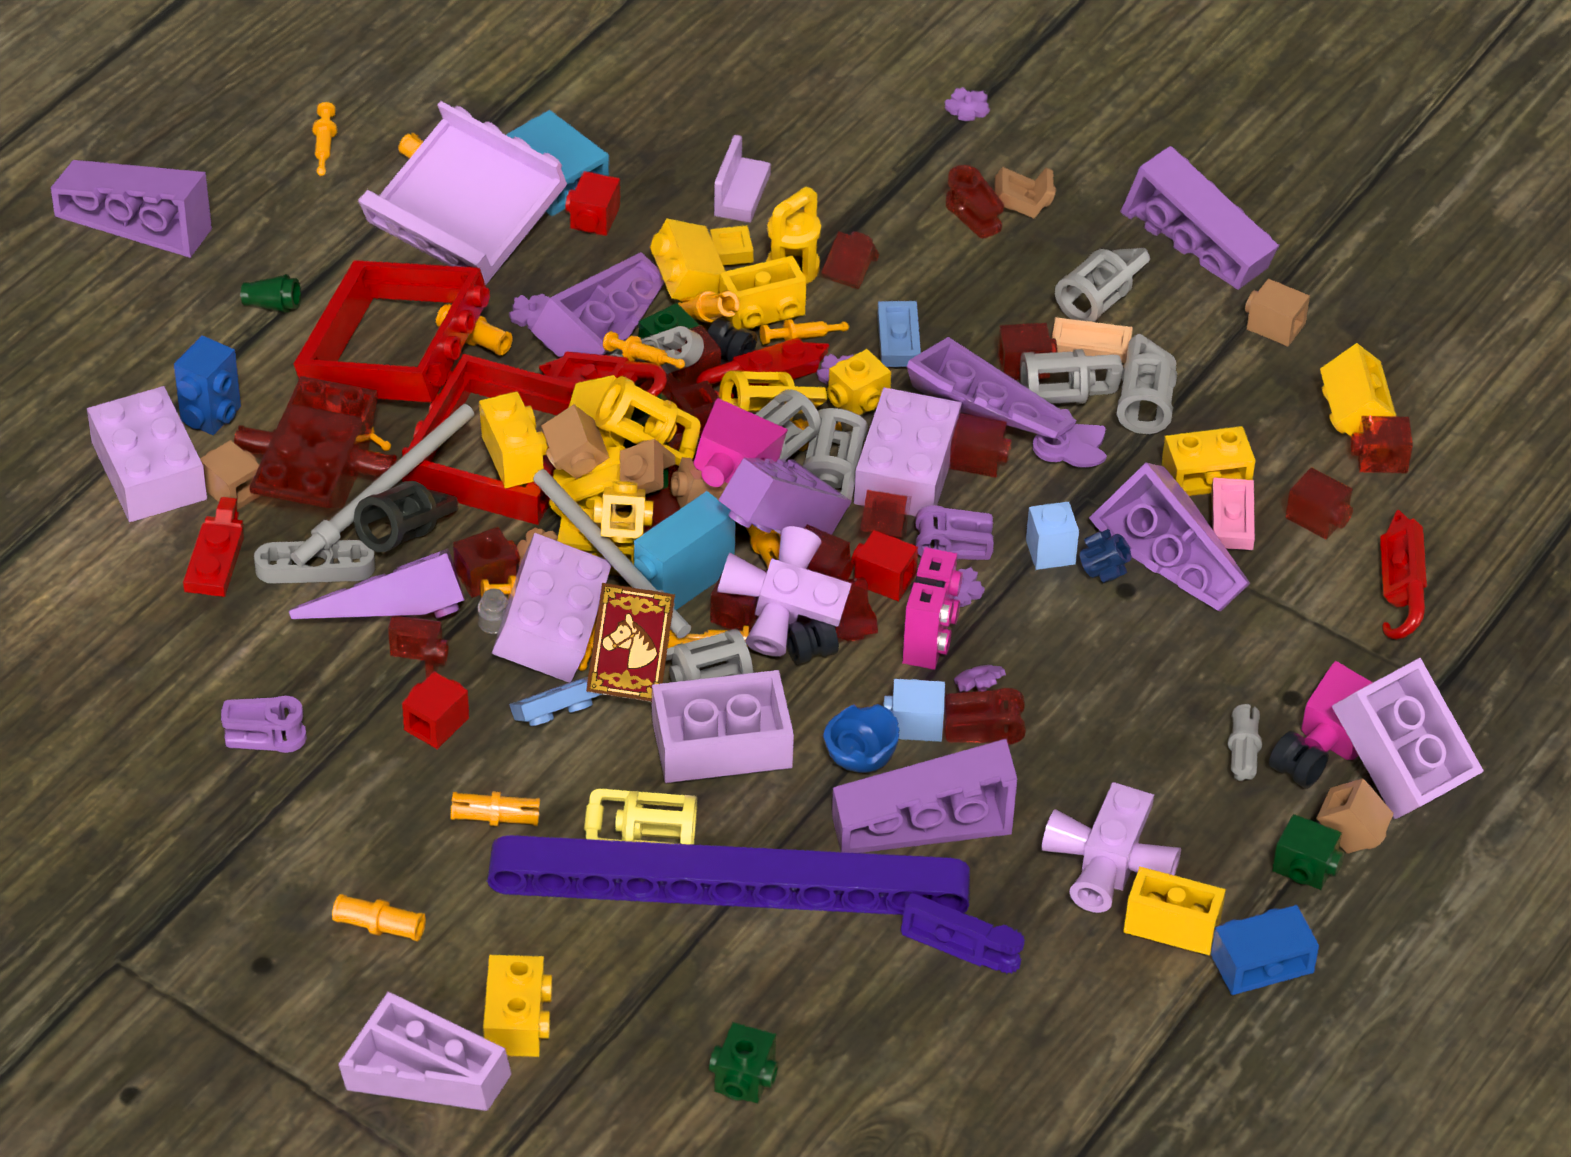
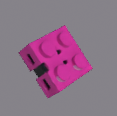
(931, 608)

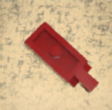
(215, 551)

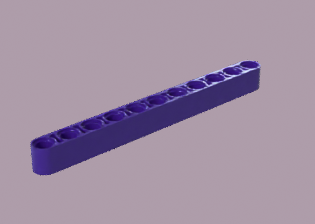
(723, 875)

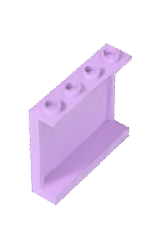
(467, 193)

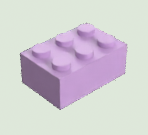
(908, 448)
(147, 454)
(552, 608)
(722, 726)
(1407, 738)

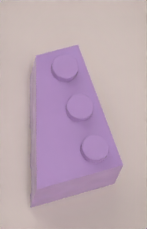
(424, 1059)

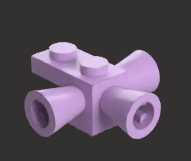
(785, 590)
(1109, 847)

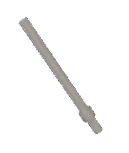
(328, 532)
(602, 543)

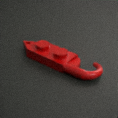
(790, 356)
(582, 367)
(1404, 572)

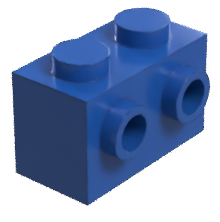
(207, 385)
(1264, 949)

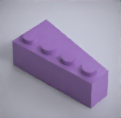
(137, 203)
(1198, 219)
(782, 496)
(929, 802)

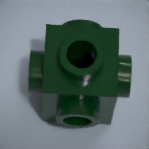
(745, 1063)

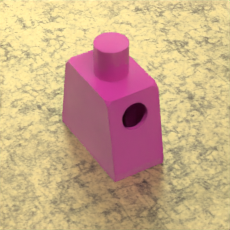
(735, 435)
(1320, 719)

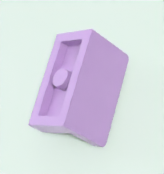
(739, 184)

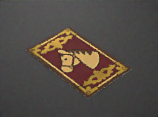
(630, 641)

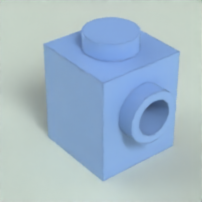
(1052, 535)
(918, 708)

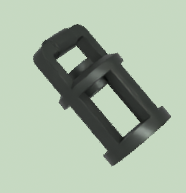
(410, 510)

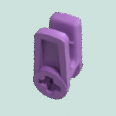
(956, 532)
(261, 723)

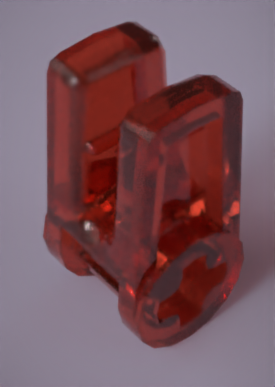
(974, 201)
(982, 716)

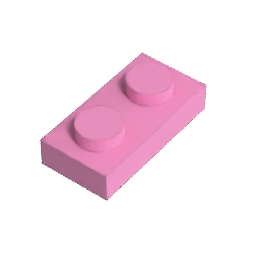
(1233, 512)

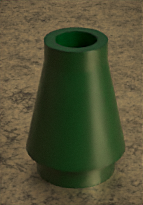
(274, 293)

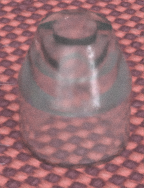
(491, 610)

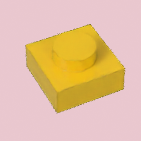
(733, 245)

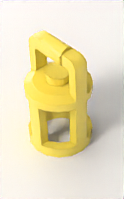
(639, 821)

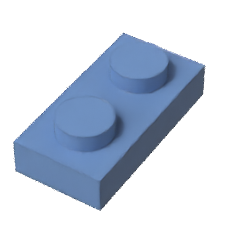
(898, 332)
(540, 707)

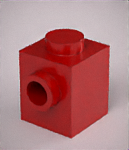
(594, 203)
(886, 564)
(435, 709)

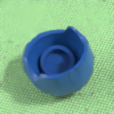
(862, 738)

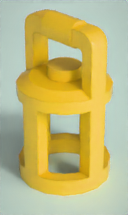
(796, 231)
(756, 397)
(660, 424)

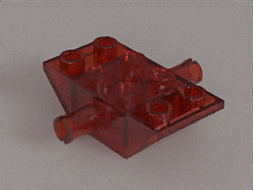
(317, 445)

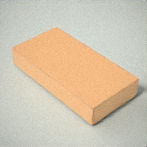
(1092, 337)

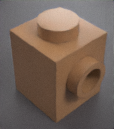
(1277, 312)
(574, 442)
(230, 473)
(1357, 814)

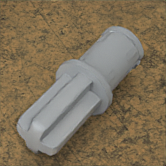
(1244, 742)

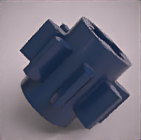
(1105, 555)

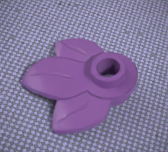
(1076, 446)

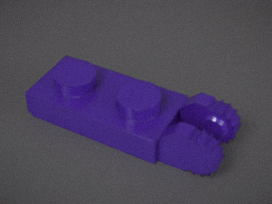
(962, 934)

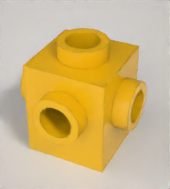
(858, 382)
(623, 527)

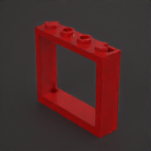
(402, 282)
(489, 380)

